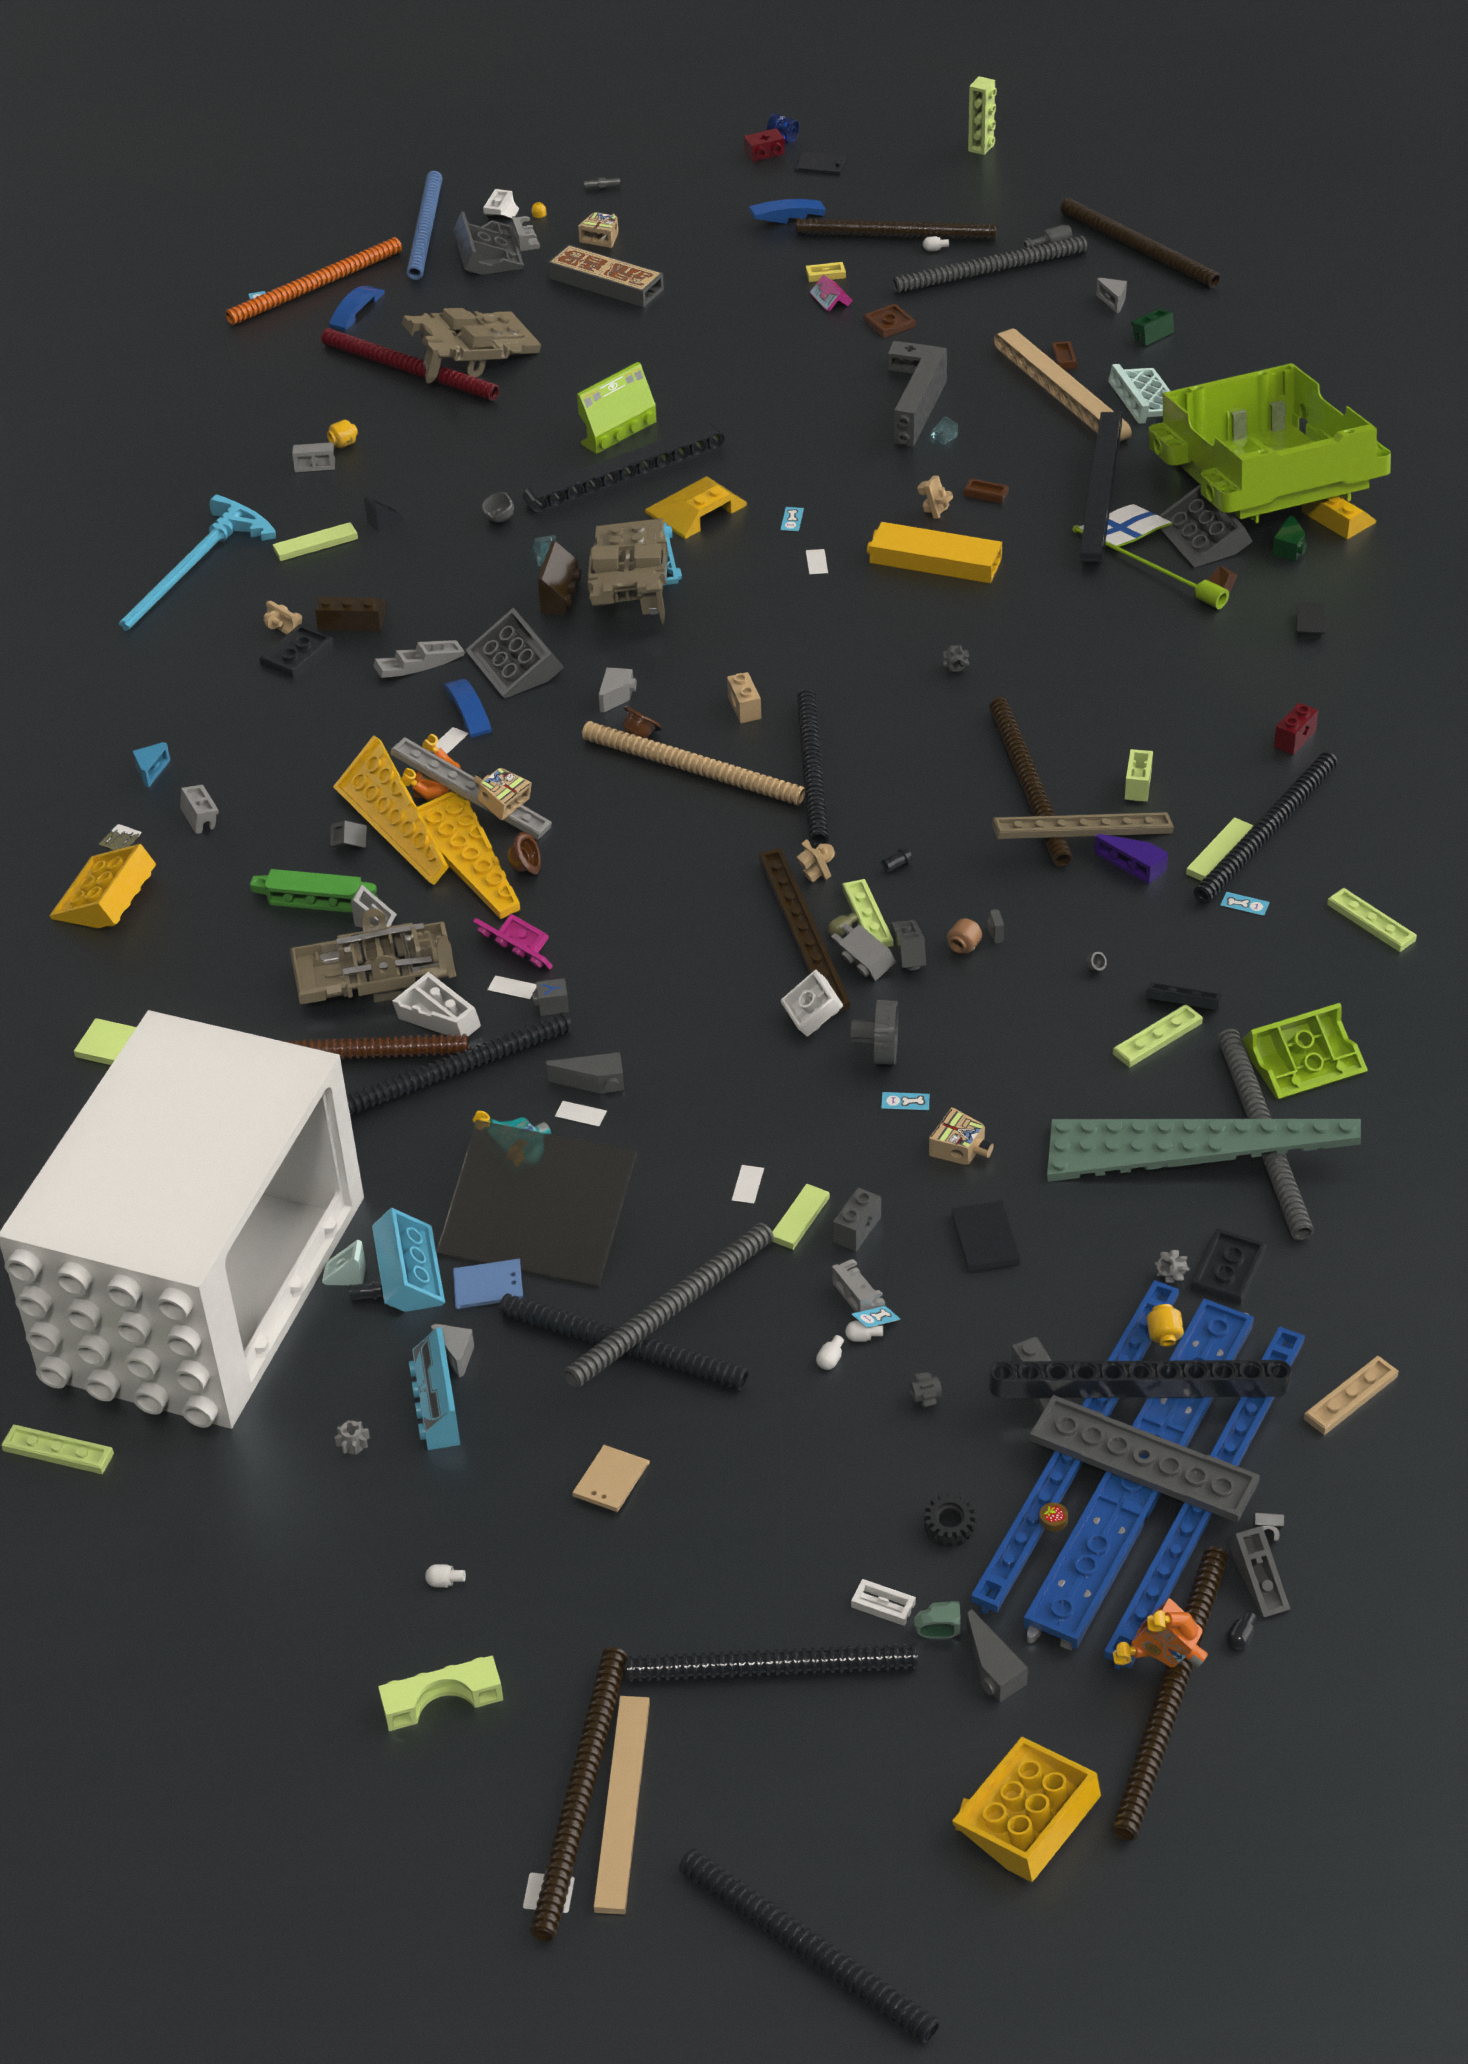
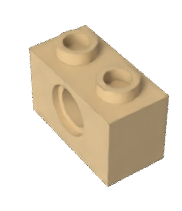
(744, 697)

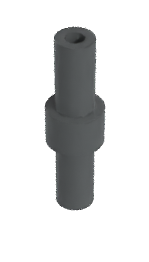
(602, 183)

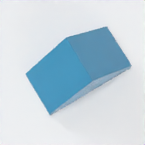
(151, 761)

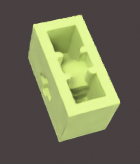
(1138, 775)

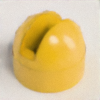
(538, 210)

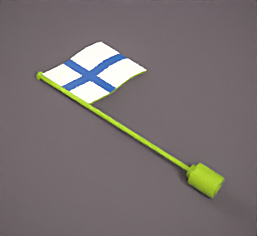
(1133, 523)

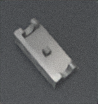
(524, 235)
(313, 457)
(198, 807)
(855, 1287)

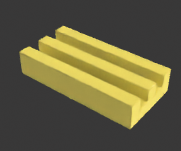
(831, 270)

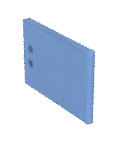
(487, 1283)

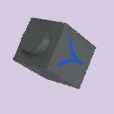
(551, 997)

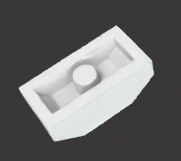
(501, 204)

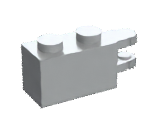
(865, 951)

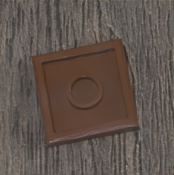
(889, 320)

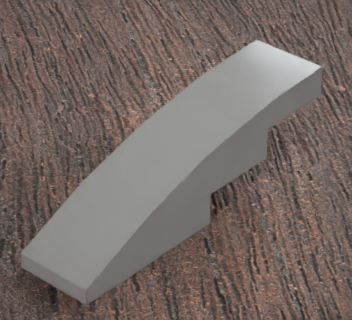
(424, 657)

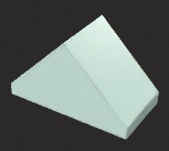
(346, 1267)

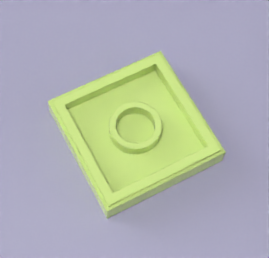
(103, 1041)

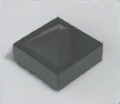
(996, 926)

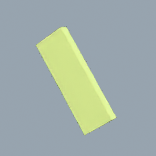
(800, 1216)

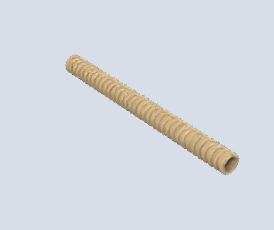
(693, 763)

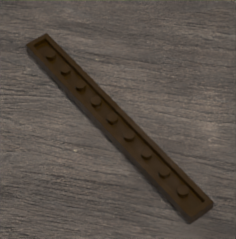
(800, 920)

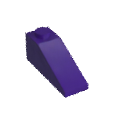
(1133, 856)

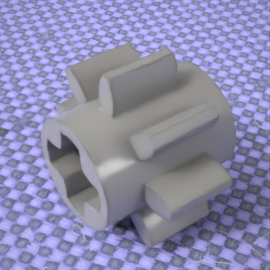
(1172, 1266)
(352, 1437)

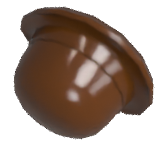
(638, 724)
(525, 854)

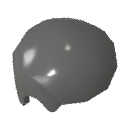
(498, 507)

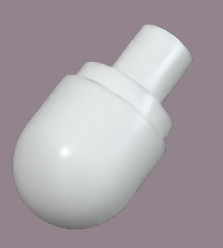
(933, 244)
(858, 1332)
(830, 1353)
(444, 1575)

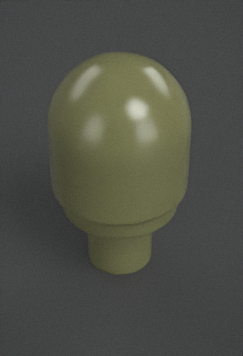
(836, 924)

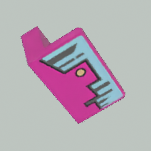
(828, 293)

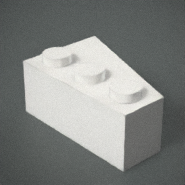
(436, 1007)

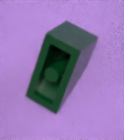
(1289, 540)

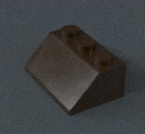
(558, 580)
(350, 613)

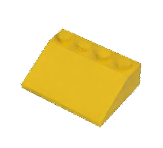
(105, 887)
(1028, 1807)

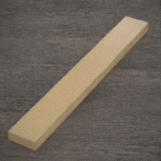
(622, 1806)

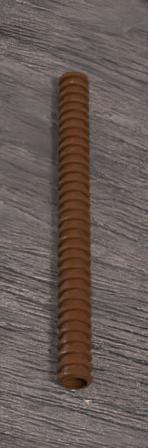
(390, 1047)

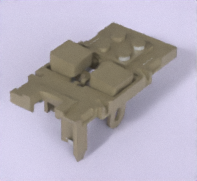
(621, 578)

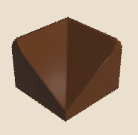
(1223, 578)

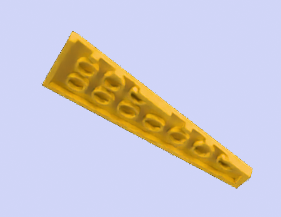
(383, 800)
(469, 851)

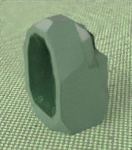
(939, 1620)

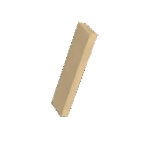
(1350, 1395)

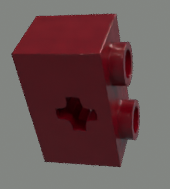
(764, 145)
(1296, 728)

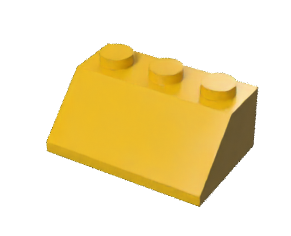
(1339, 516)

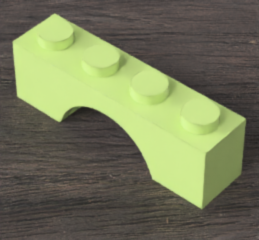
(473, 1681)

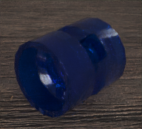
(785, 125)

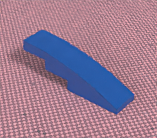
(781, 210)

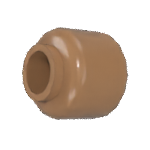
(964, 936)

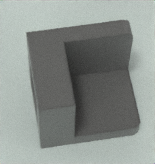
(348, 833)

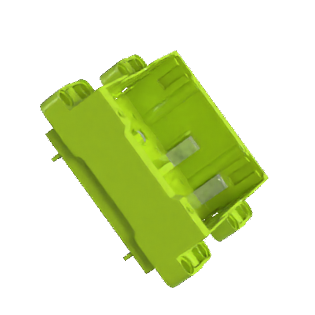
(1248, 448)

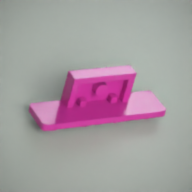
(520, 936)

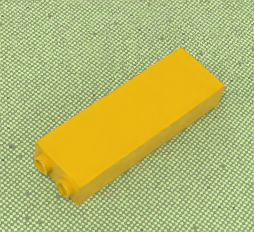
(935, 552)

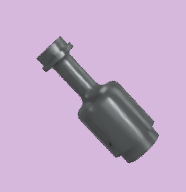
(1049, 236)

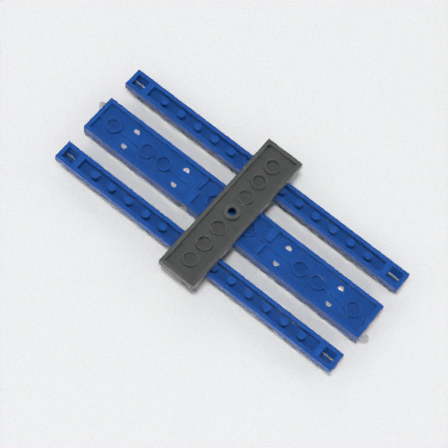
(1139, 1467)

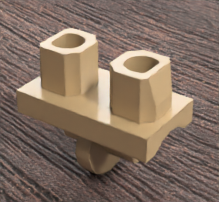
(937, 497)
(281, 618)
(815, 860)

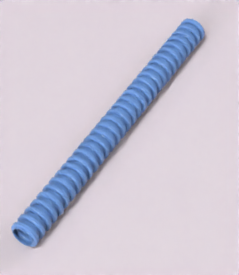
(424, 225)

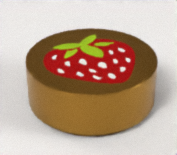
(1053, 1517)

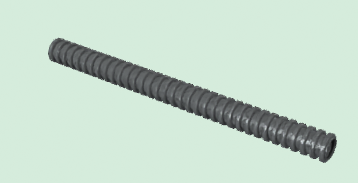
(990, 264)
(1256, 1108)
(668, 1305)

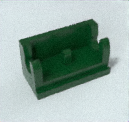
(1153, 326)

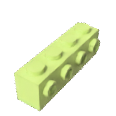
(981, 115)

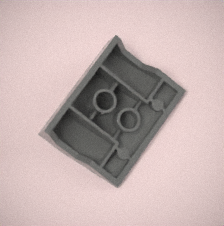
(487, 247)

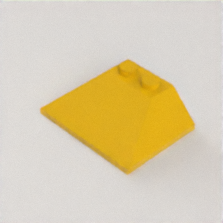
(686, 506)

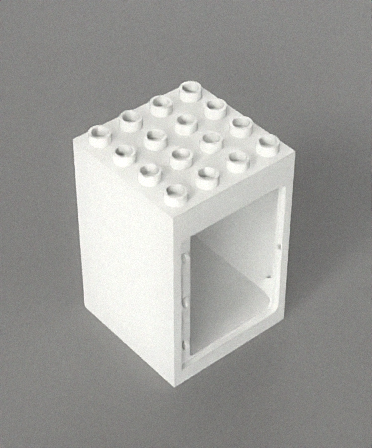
(184, 1218)

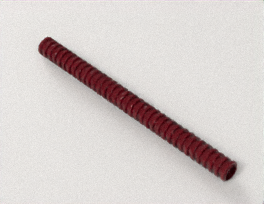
(408, 364)

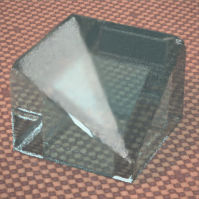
(945, 430)

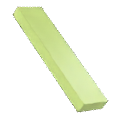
(315, 541)
(1218, 849)
(866, 910)
(1371, 919)
(1157, 1035)
(57, 1449)

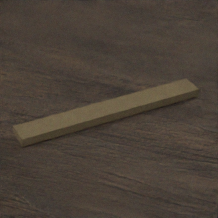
(1082, 825)

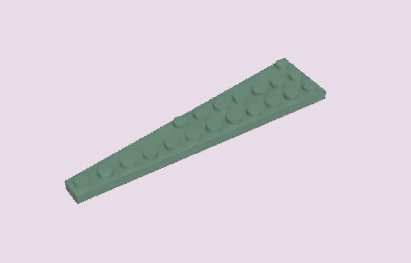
(1126, 1144)

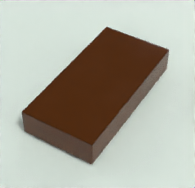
(1064, 355)
(986, 490)

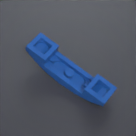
(351, 304)
(469, 706)

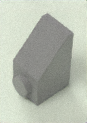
(616, 688)

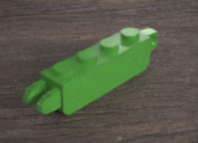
(309, 889)

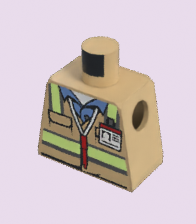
(599, 229)
(502, 791)
(959, 1139)

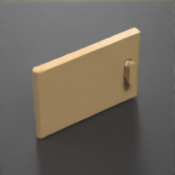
(610, 1478)

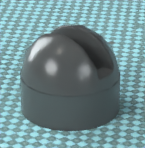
(1098, 964)

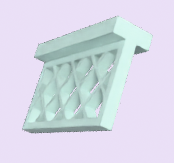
(1133, 396)

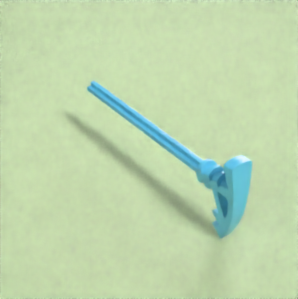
(232, 518)

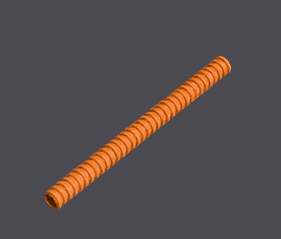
(313, 281)

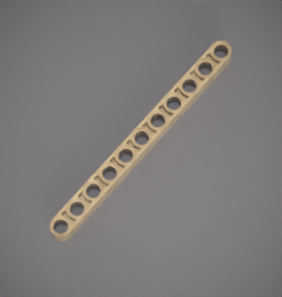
(1055, 379)

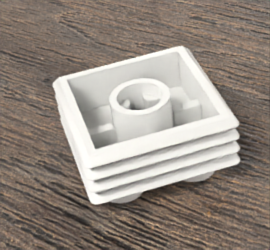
(811, 1003)

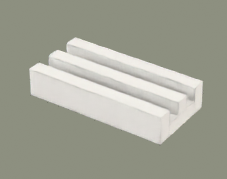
(881, 1606)

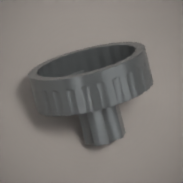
(881, 1032)

